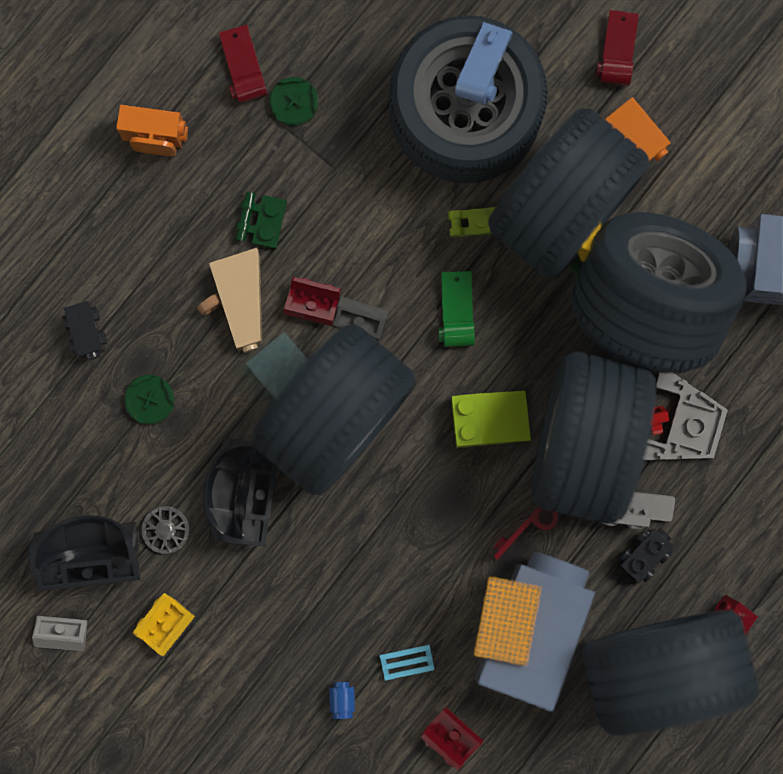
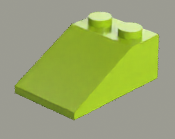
(490, 418)

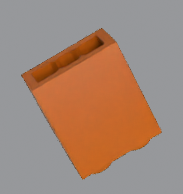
(640, 129)
(152, 130)

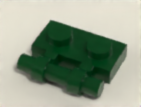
(269, 220)

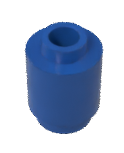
(342, 700)

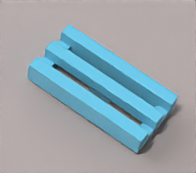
(428, 657)

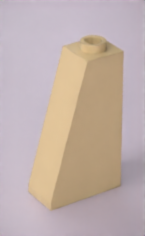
(240, 295)

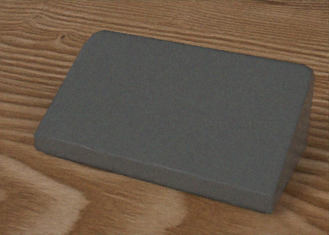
(357, 313)

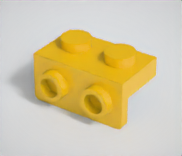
(163, 624)

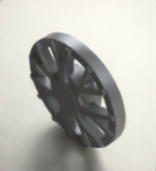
(165, 530)

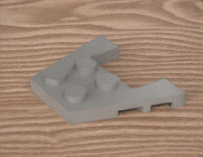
(694, 425)

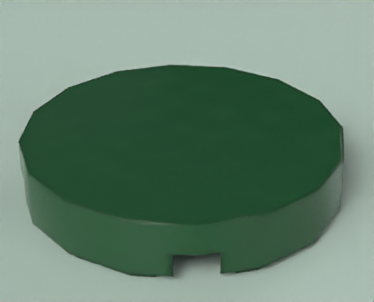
(294, 101)
(149, 399)

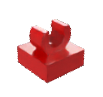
(660, 415)

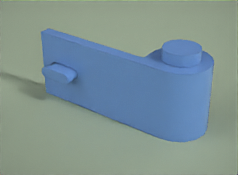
(478, 72)

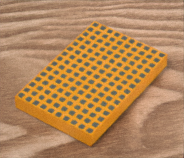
(507, 621)

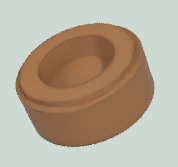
(209, 305)

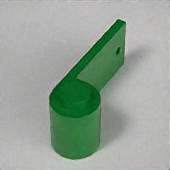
(457, 310)

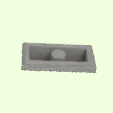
(60, 633)

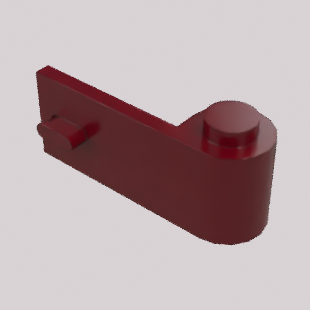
(618, 49)
(243, 64)
(541, 518)

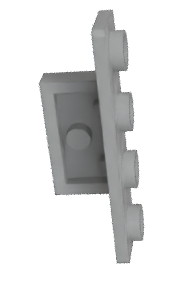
(647, 507)

